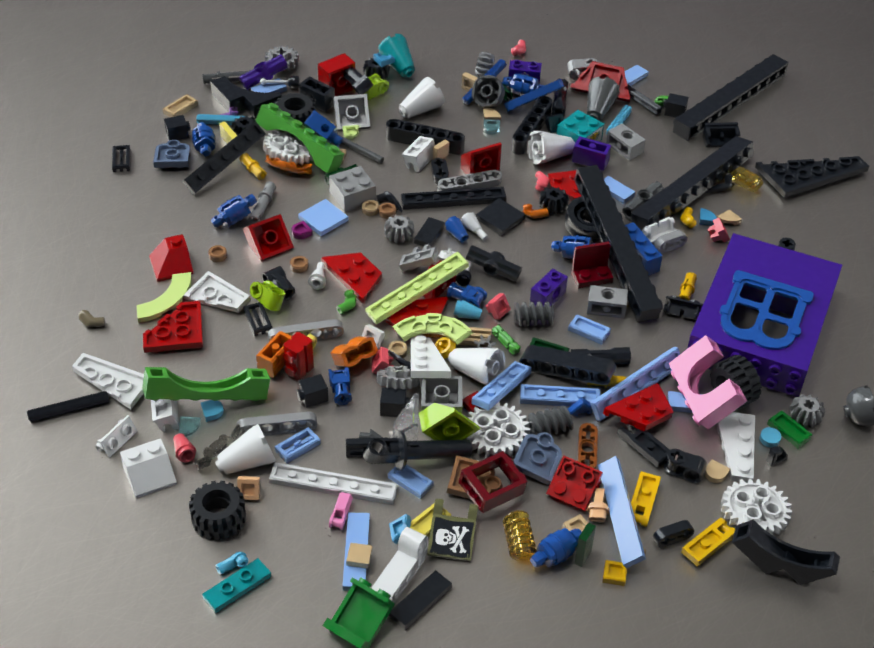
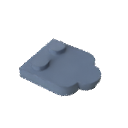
(172, 155)
(538, 457)

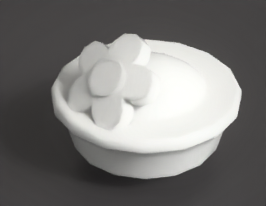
(445, 254)

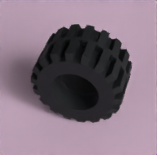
(297, 105)
(740, 372)
(220, 523)

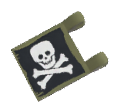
(451, 535)

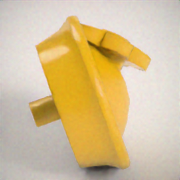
(445, 346)

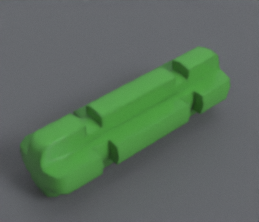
(506, 340)

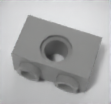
(625, 141)
(607, 301)

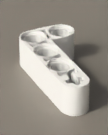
(404, 564)

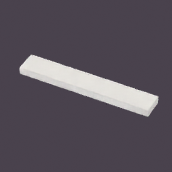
(333, 483)

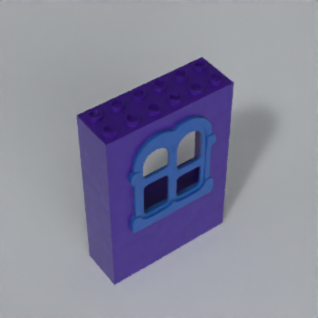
(767, 279)

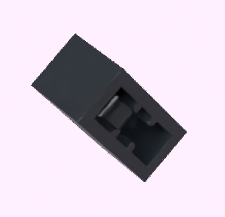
(320, 92)

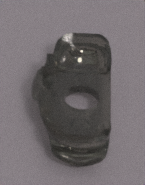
(217, 447)

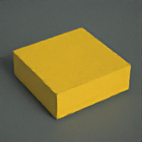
(614, 573)

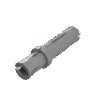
(264, 198)

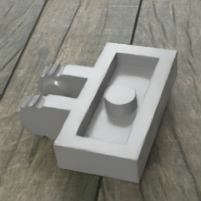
(418, 258)

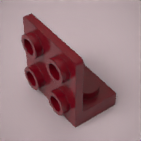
(591, 265)

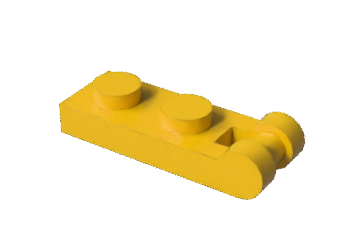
(645, 496)
(708, 542)

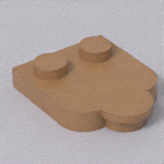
(488, 479)

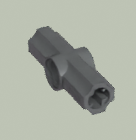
(643, 196)

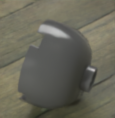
(488, 91)
(860, 406)

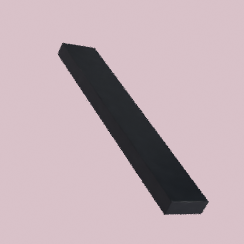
(224, 157)
(452, 198)

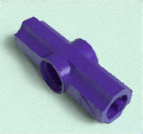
(263, 70)

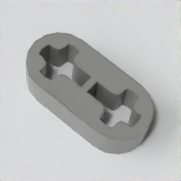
(671, 241)

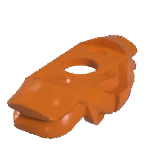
(276, 162)

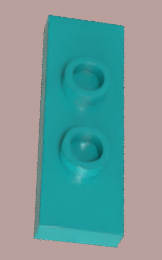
(236, 585)

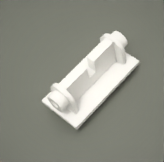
(652, 231)
(117, 436)

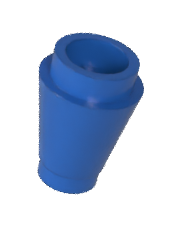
(456, 228)

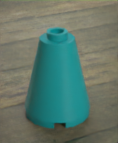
(398, 48)

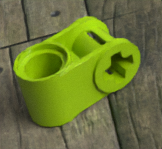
(379, 86)
(268, 294)

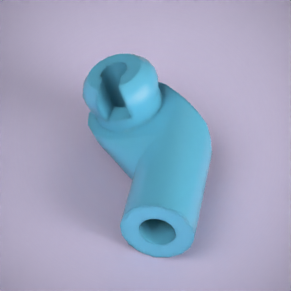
(238, 559)

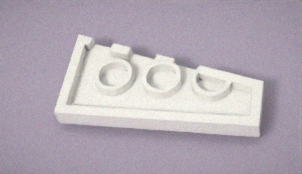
(427, 360)
(118, 381)
(738, 442)

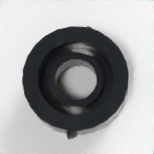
(575, 218)

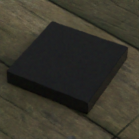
(500, 216)

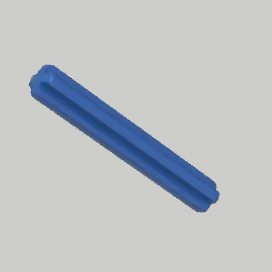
(494, 71)

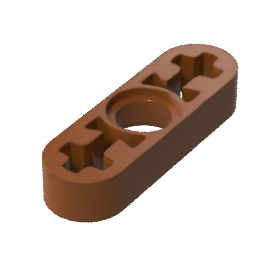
(592, 442)

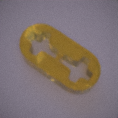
(747, 179)

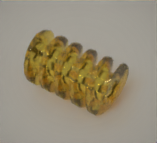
(519, 535)

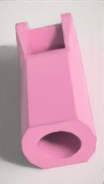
(341, 510)

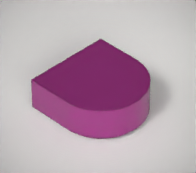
(301, 230)

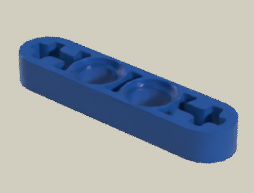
(534, 95)

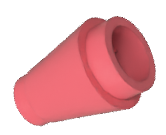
(184, 448)

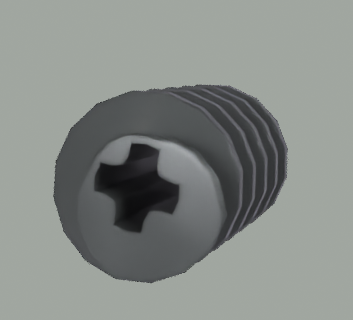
(533, 313)
(550, 420)

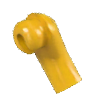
(687, 218)

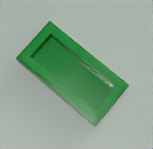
(790, 429)

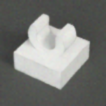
(377, 334)

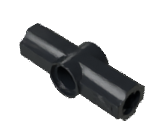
(493, 263)

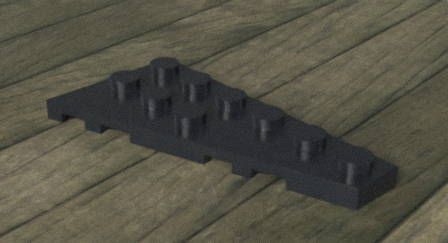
(808, 174)

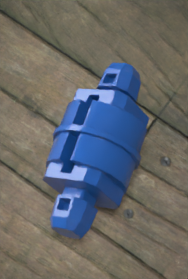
(521, 84)
(203, 139)
(233, 210)
(569, 243)
(556, 548)

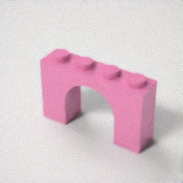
(687, 371)

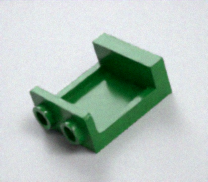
(360, 614)

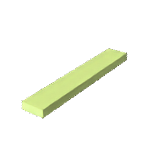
(416, 288)

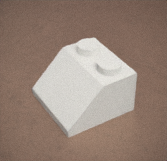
(351, 111)
(148, 468)

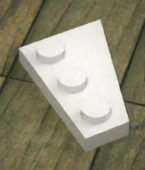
(217, 293)

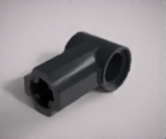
(358, 81)
(279, 278)

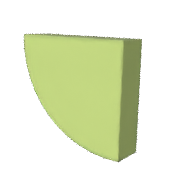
(350, 132)

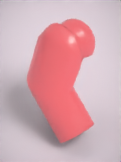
(519, 49)
(542, 182)

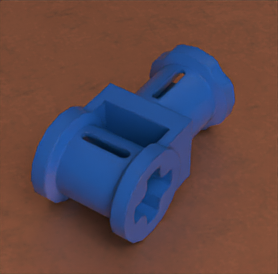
(467, 294)
(340, 385)

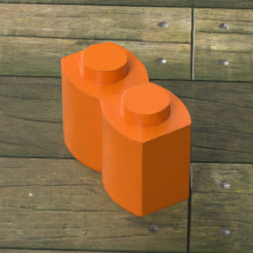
(354, 351)

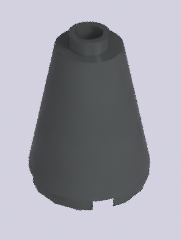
(601, 96)

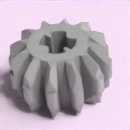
(484, 63)
(399, 229)
(807, 410)

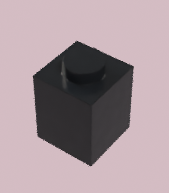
(675, 105)
(177, 128)
(312, 391)
(392, 401)

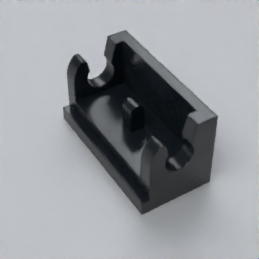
(719, 133)

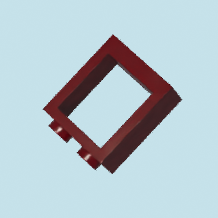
(478, 493)

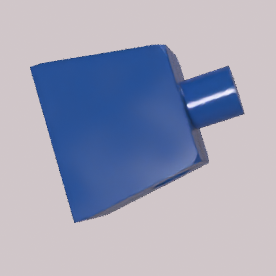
(323, 128)

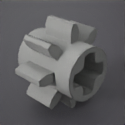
(483, 340)

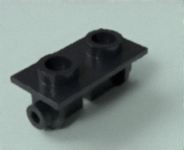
(675, 304)

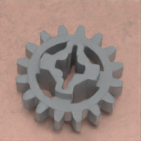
(289, 55)
(397, 377)

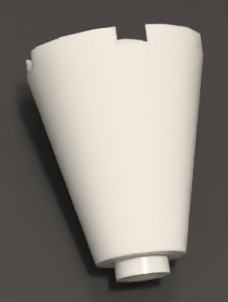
(422, 99)
(548, 146)
(478, 363)
(246, 452)

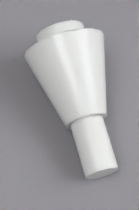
(471, 222)
(317, 278)

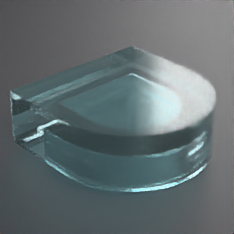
(491, 126)

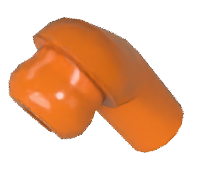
(540, 213)

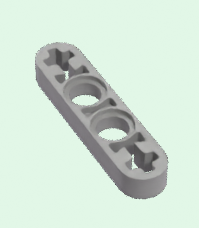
(488, 179)
(307, 328)
(277, 421)

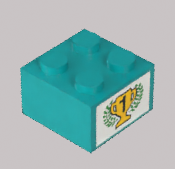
(581, 125)

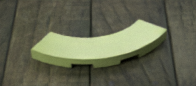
(167, 301)
(433, 323)

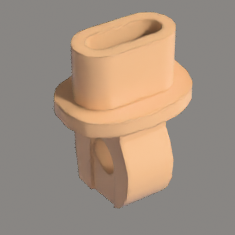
(598, 509)

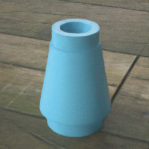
(466, 310)

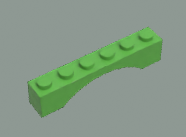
(324, 155)
(246, 385)

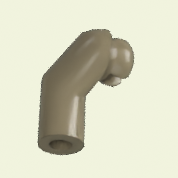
(89, 321)

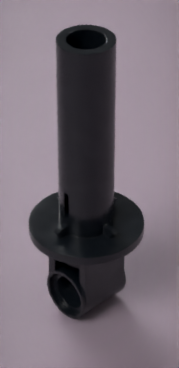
(399, 450)

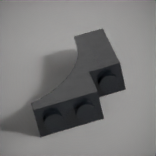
(233, 96)
(774, 554)

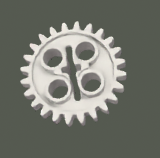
(286, 147)
(499, 429)
(756, 502)

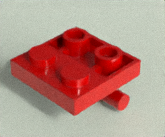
(574, 483)

